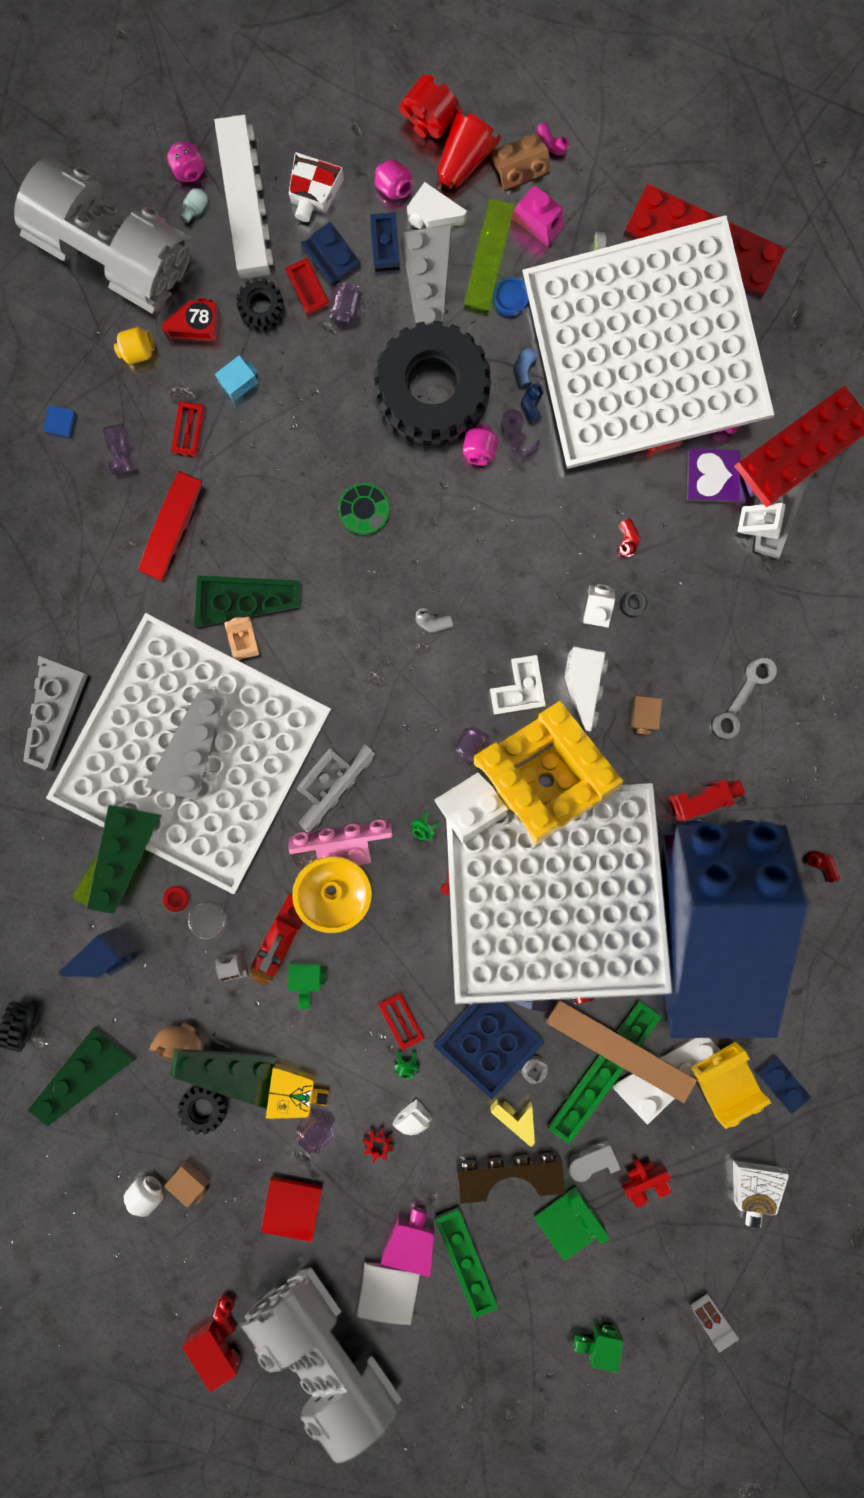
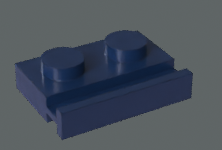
(330, 253)

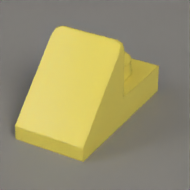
(520, 1124)

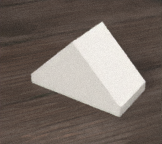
(761, 520)

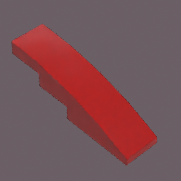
(170, 525)

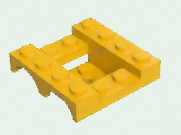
(573, 762)

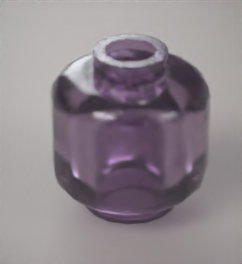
(345, 302)
(471, 743)
(314, 1133)

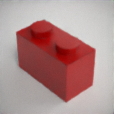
(211, 1356)

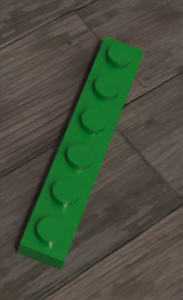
(601, 1077)

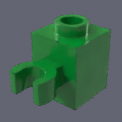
(305, 978)
(603, 1348)

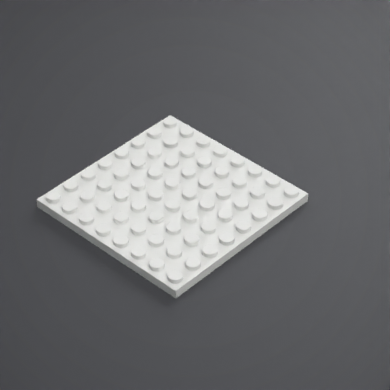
(648, 342)
(250, 767)
(564, 914)

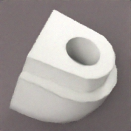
(412, 1119)

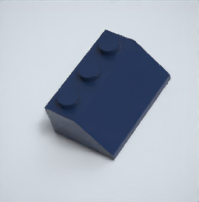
(102, 956)

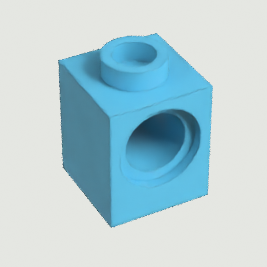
(237, 377)

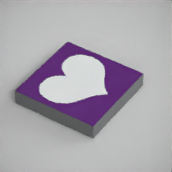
(713, 475)

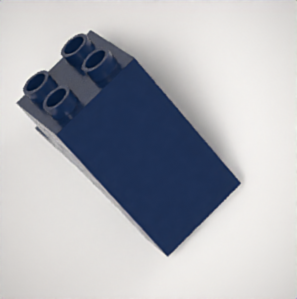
(731, 928)

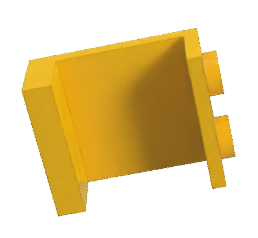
(730, 1085)

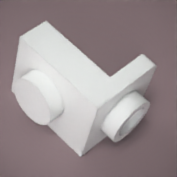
(599, 605)

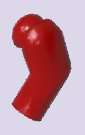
(631, 539)
(222, 1315)

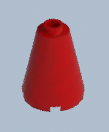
(465, 148)

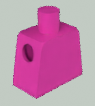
(537, 215)
(410, 1244)

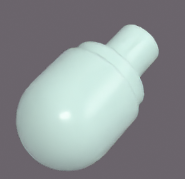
(193, 204)

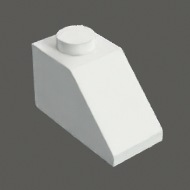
(433, 209)

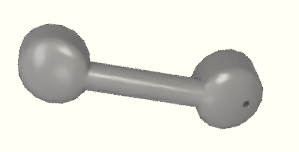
(727, 724)

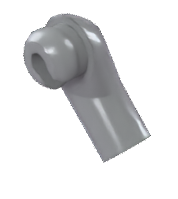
(432, 623)

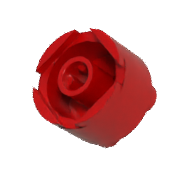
(429, 107)

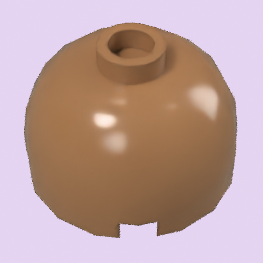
(175, 1038)

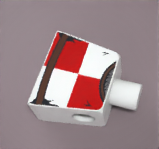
(313, 185)

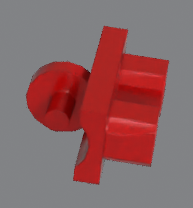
(644, 1178)

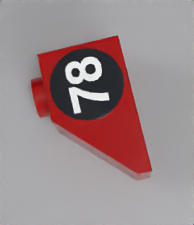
(194, 321)

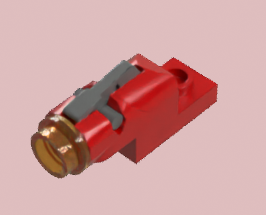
(276, 943)

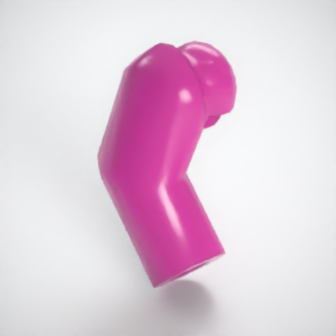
(554, 145)

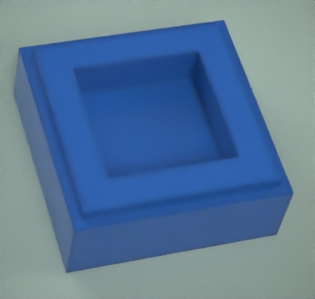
(59, 421)

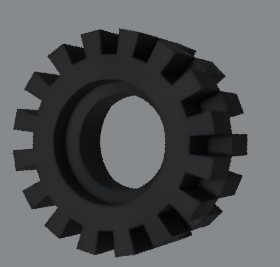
(249, 293)
(16, 1026)
(198, 1124)

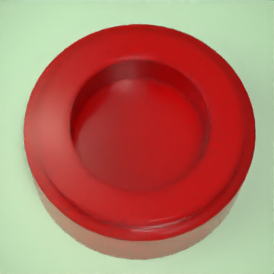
(176, 898)

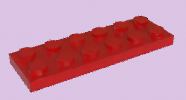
(663, 212)
(803, 446)

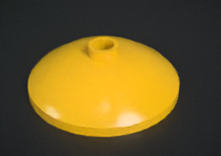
(334, 910)

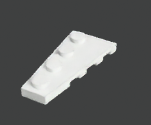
(648, 1099)

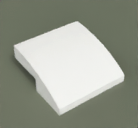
(386, 1294)

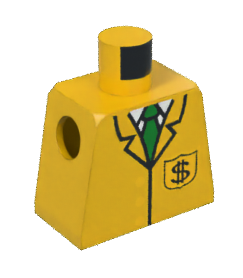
(293, 1093)

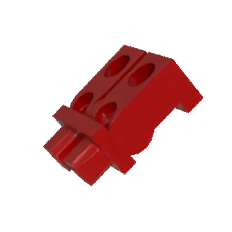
(706, 799)

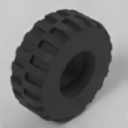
(440, 346)

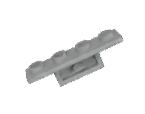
(328, 781)

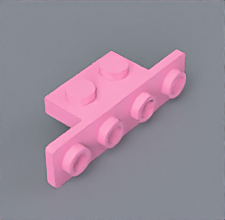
(345, 842)

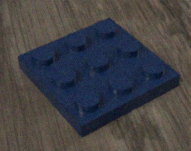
(489, 1045)

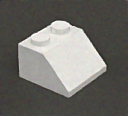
(471, 807)

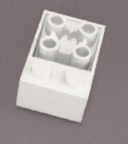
(582, 679)

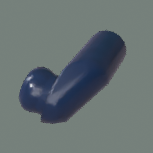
(530, 400)

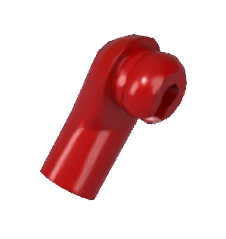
(826, 863)

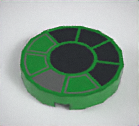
(364, 509)

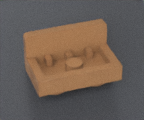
(521, 160)

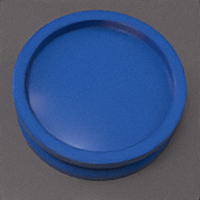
(510, 296)

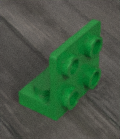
(571, 1224)

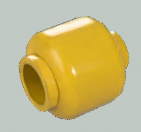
(134, 345)

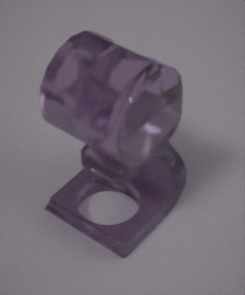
(512, 426)
(117, 441)

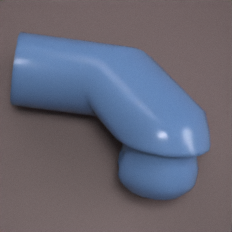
(522, 364)

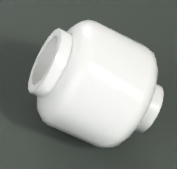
(143, 1196)

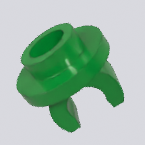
(422, 829)
(406, 1069)

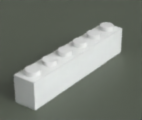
(242, 196)

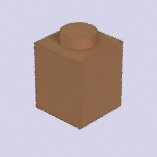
(645, 714)
(187, 1184)

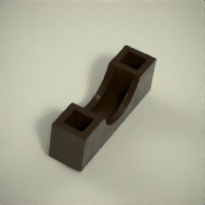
(542, 1173)

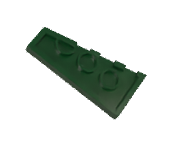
(231, 597)
(120, 850)
(86, 1070)
(227, 1073)

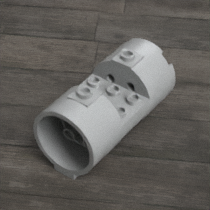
(65, 214)
(348, 1400)

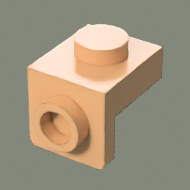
(241, 638)

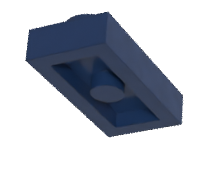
(385, 240)
(783, 1084)

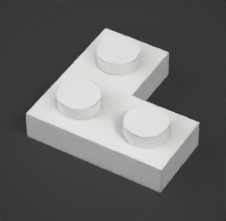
(526, 692)

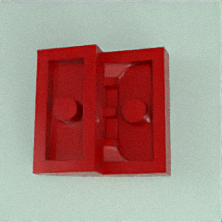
(291, 1209)

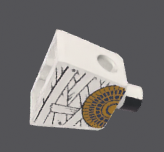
(758, 1190)

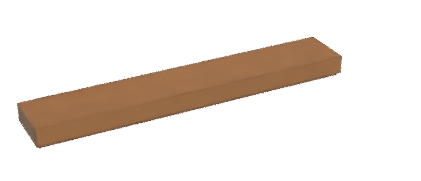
(621, 1051)

